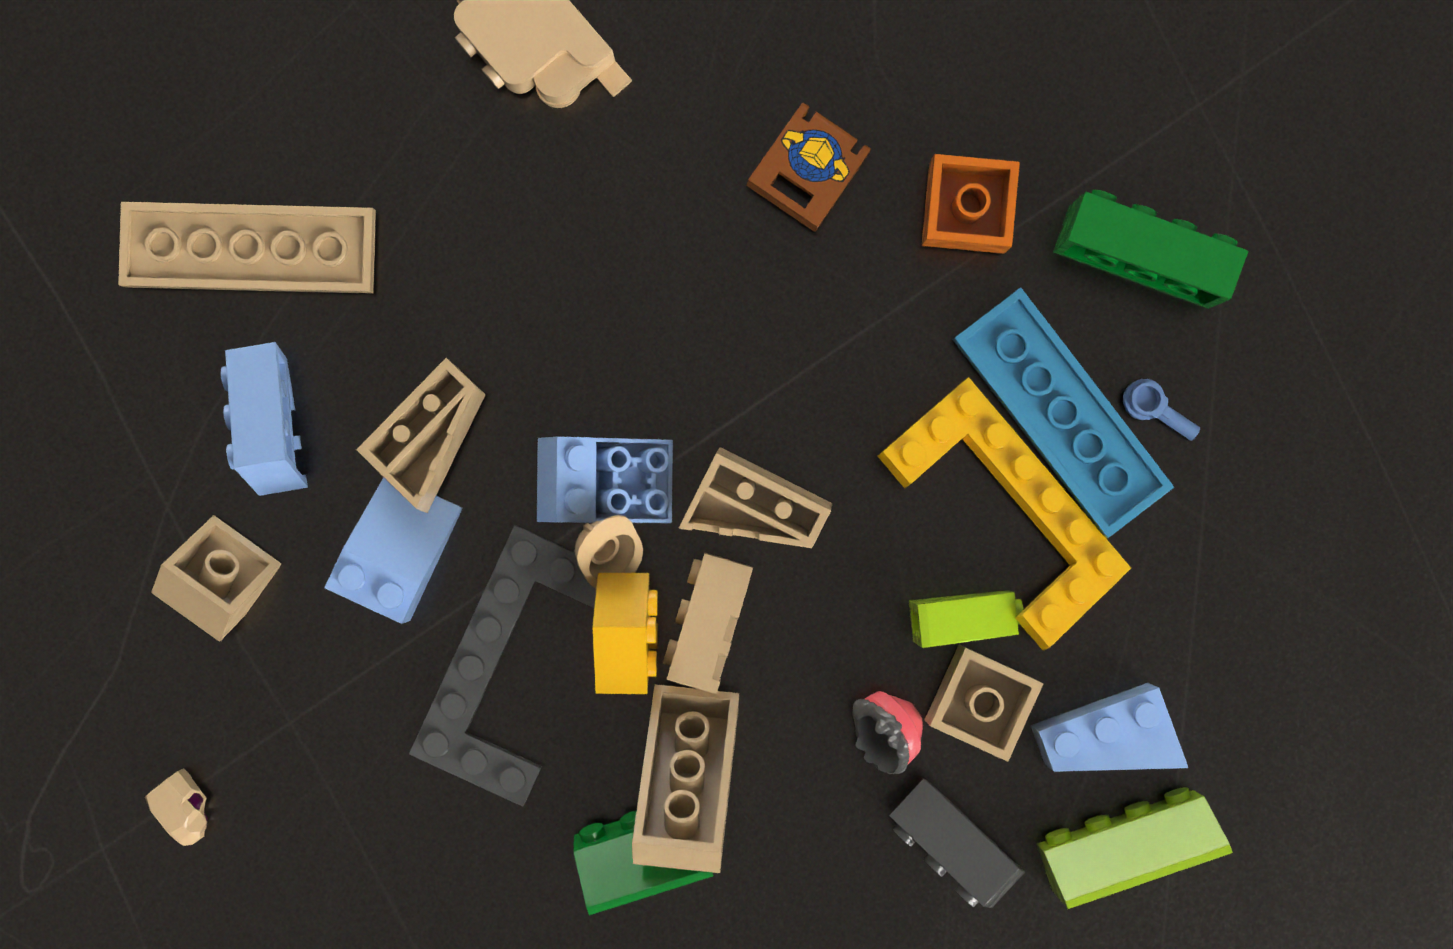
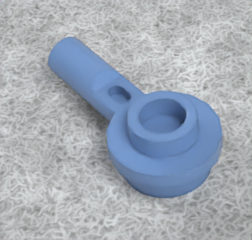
(1146, 400)

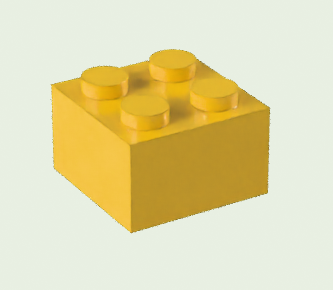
(624, 633)

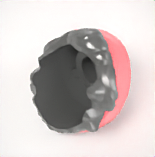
(887, 731)

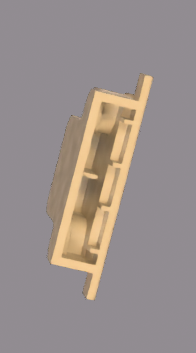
(538, 47)

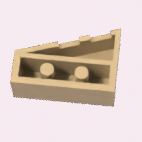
(424, 434)
(755, 504)

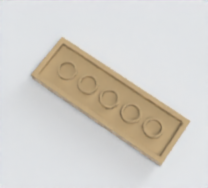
(247, 247)

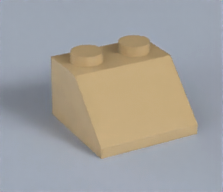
(215, 577)

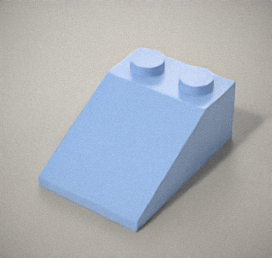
(392, 553)

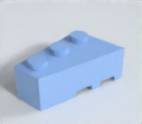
(261, 419)
(1112, 734)

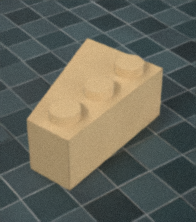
(707, 622)

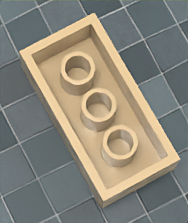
(686, 779)

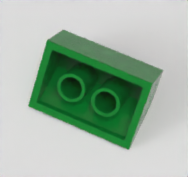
(608, 870)

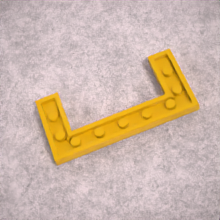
(1092, 558)

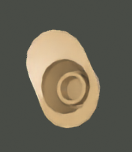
(608, 548)

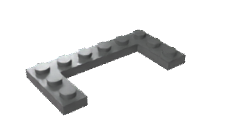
(444, 733)

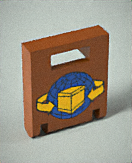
(813, 158)

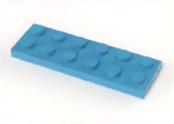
(1063, 413)

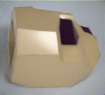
(179, 807)

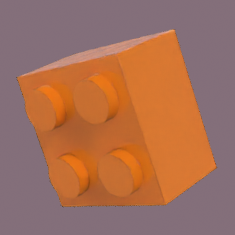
(970, 203)

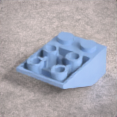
(604, 478)

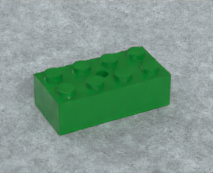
(1151, 249)

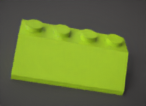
(1132, 847)

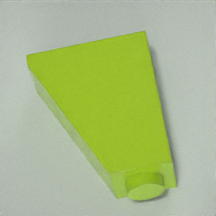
(964, 618)

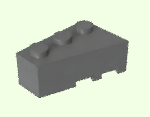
(955, 845)

